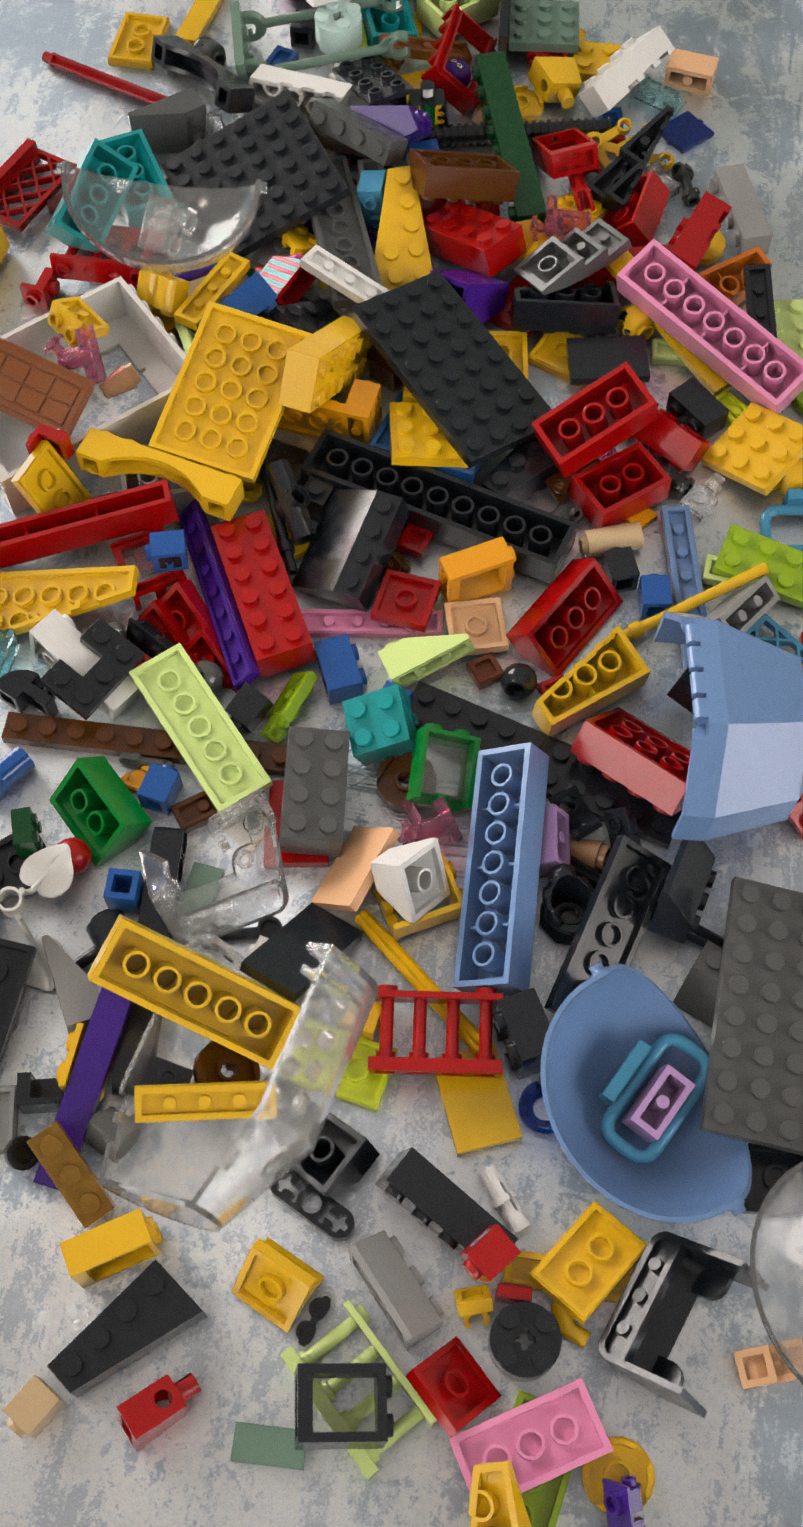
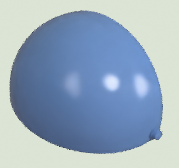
(581, 1051)

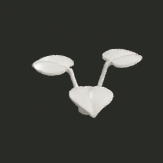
(51, 874)

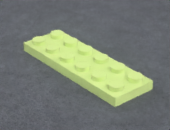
(199, 727)

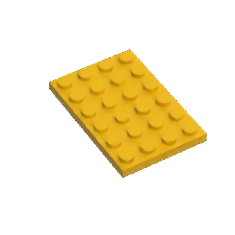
(227, 392)

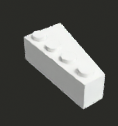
(625, 70)
(304, 88)
(59, 639)

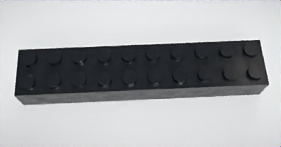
(446, 505)

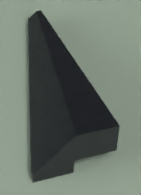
(618, 180)

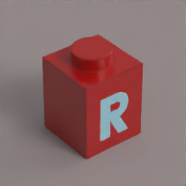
(489, 1254)

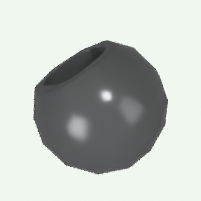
(212, 674)

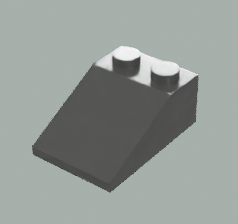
(171, 122)

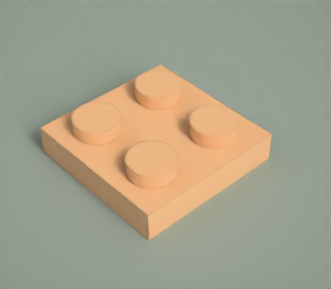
(481, 621)

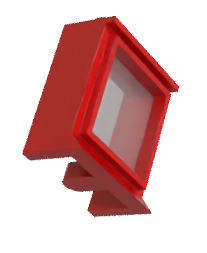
(132, 552)

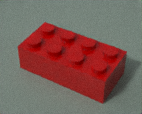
(474, 238)
(596, 419)

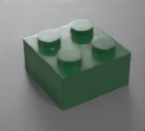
(25, 832)

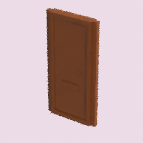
(40, 389)

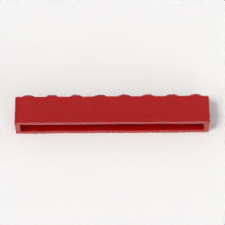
(87, 523)

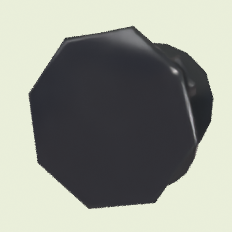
(564, 903)

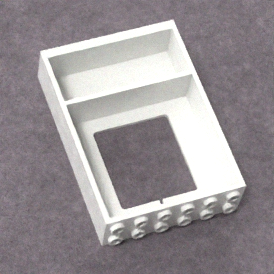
(141, 340)

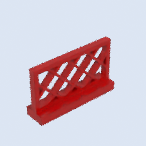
(14, 170)

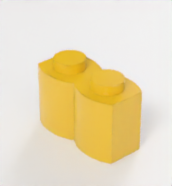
(162, 291)

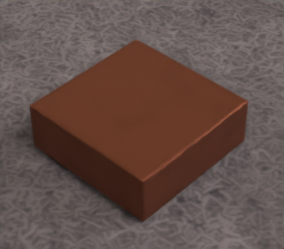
(485, 670)

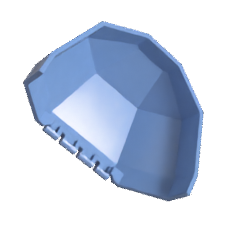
(747, 732)

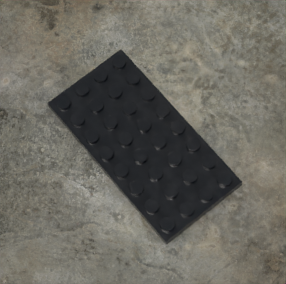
(452, 367)

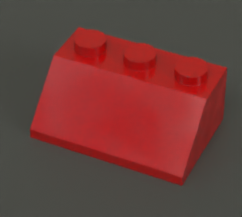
(642, 212)

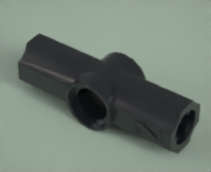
(291, 502)

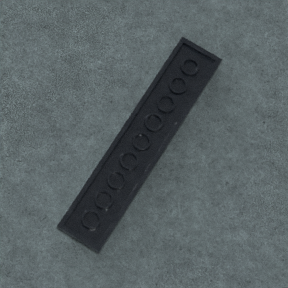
(496, 731)

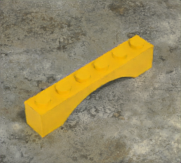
(112, 455)

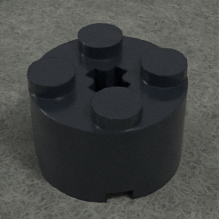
(541, 1329)

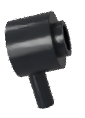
(98, 931)

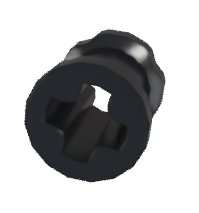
(680, 484)

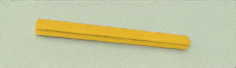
(413, 973)

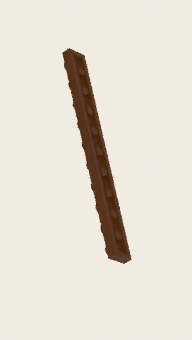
(115, 739)

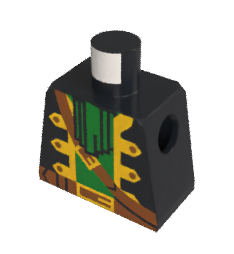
(431, 101)

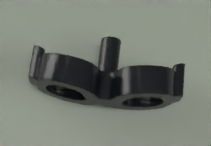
(306, 1329)

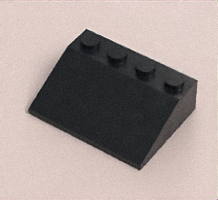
(352, 546)

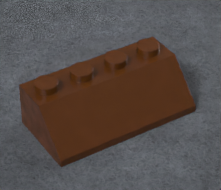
(462, 176)

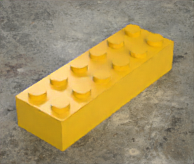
(324, 365)
(194, 991)

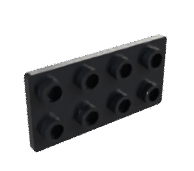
(374, 81)

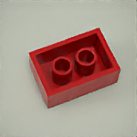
(620, 486)

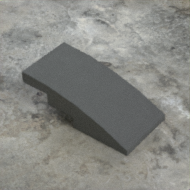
(573, 257)

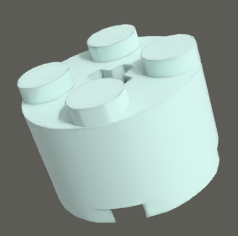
(338, 26)

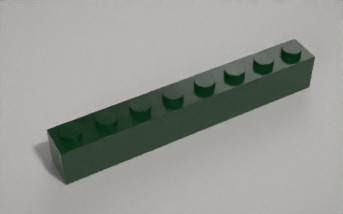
(508, 132)

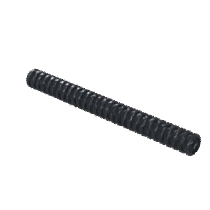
(478, 133)

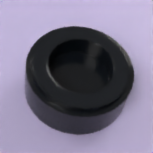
(19, 1154)

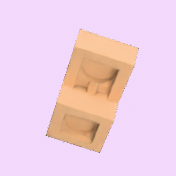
(761, 1367)

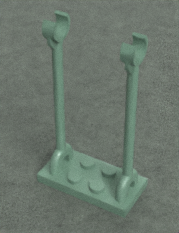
(247, 63)

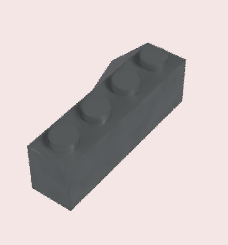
(355, 134)

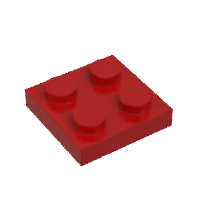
(405, 600)
(453, 1386)

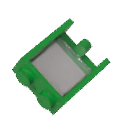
(443, 766)

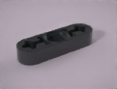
(325, 1227)

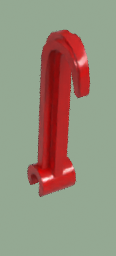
(581, 193)

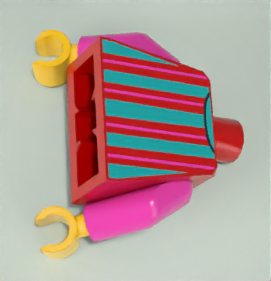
(287, 278)

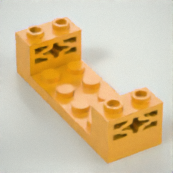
(355, 419)

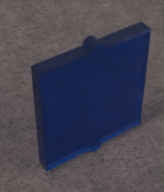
(686, 132)

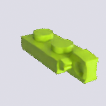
(288, 705)

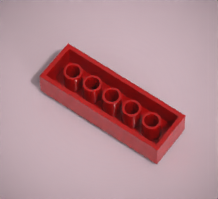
(263, 594)

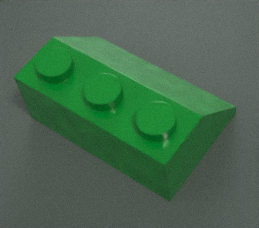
(99, 808)

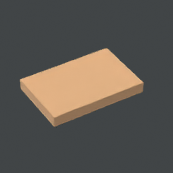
(351, 872)

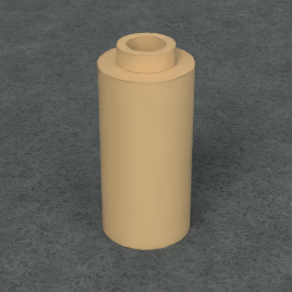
(601, 539)

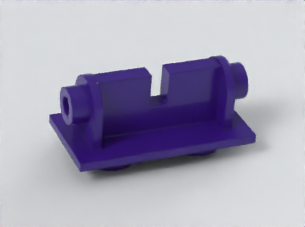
(622, 1502)

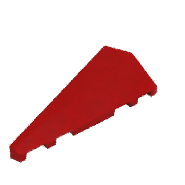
(186, 619)

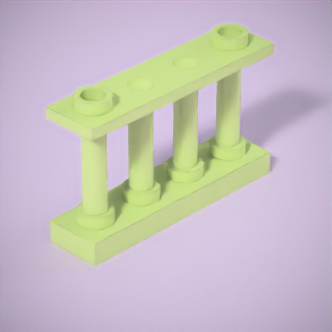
(325, 1391)

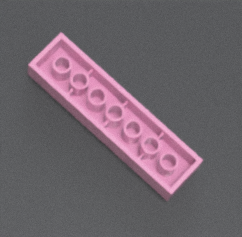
(712, 327)

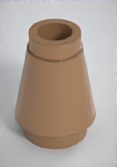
(120, 381)
(591, 852)

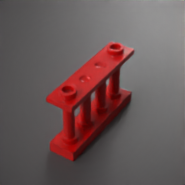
(91, 268)
(451, 1062)

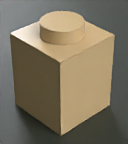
(33, 1408)

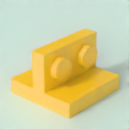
(276, 1283)

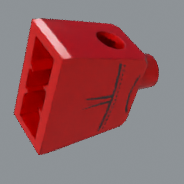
(144, 1419)

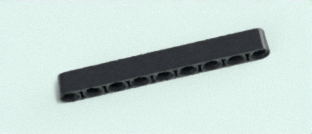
(170, 845)

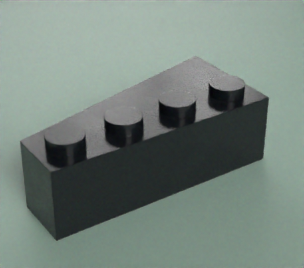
(435, 1200)

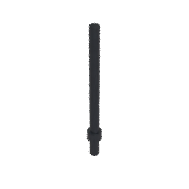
(285, 545)

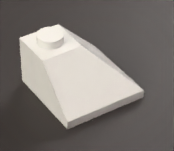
(411, 878)

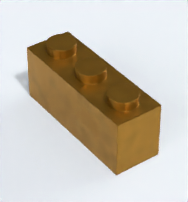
(71, 1174)

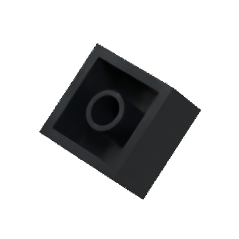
(522, 1029)

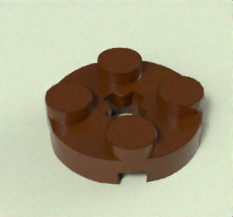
(388, 782)
(209, 1063)

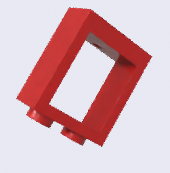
(555, 156)

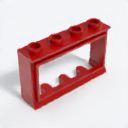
(455, 92)

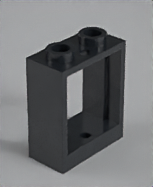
(384, 1422)

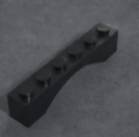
(229, 90)

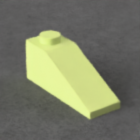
(421, 656)

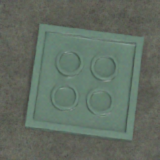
(544, 26)

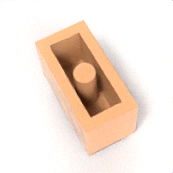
(691, 72)

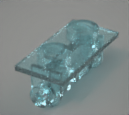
(653, 96)

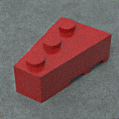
(696, 232)

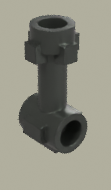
(684, 174)

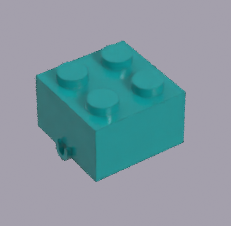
(380, 724)

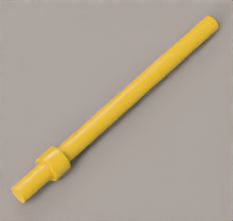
(636, 629)

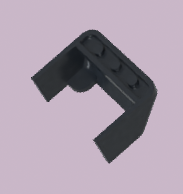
(656, 1308)

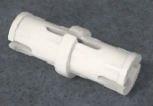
(504, 1199)

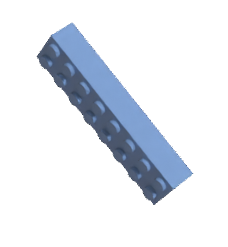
(502, 870)

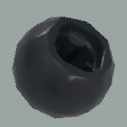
(519, 681)

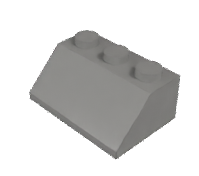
(396, 1288)

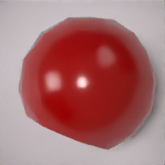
(80, 854)

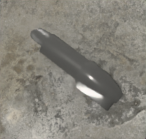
(137, 761)

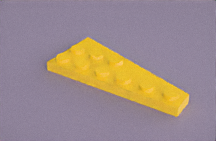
(401, 239)
(33, 594)

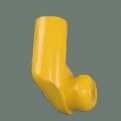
(568, 1327)

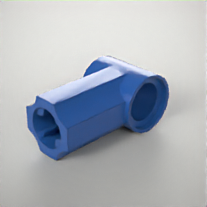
(13, 768)

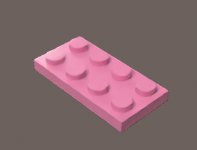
(538, 1437)

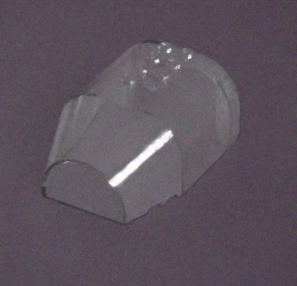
(217, 1168)

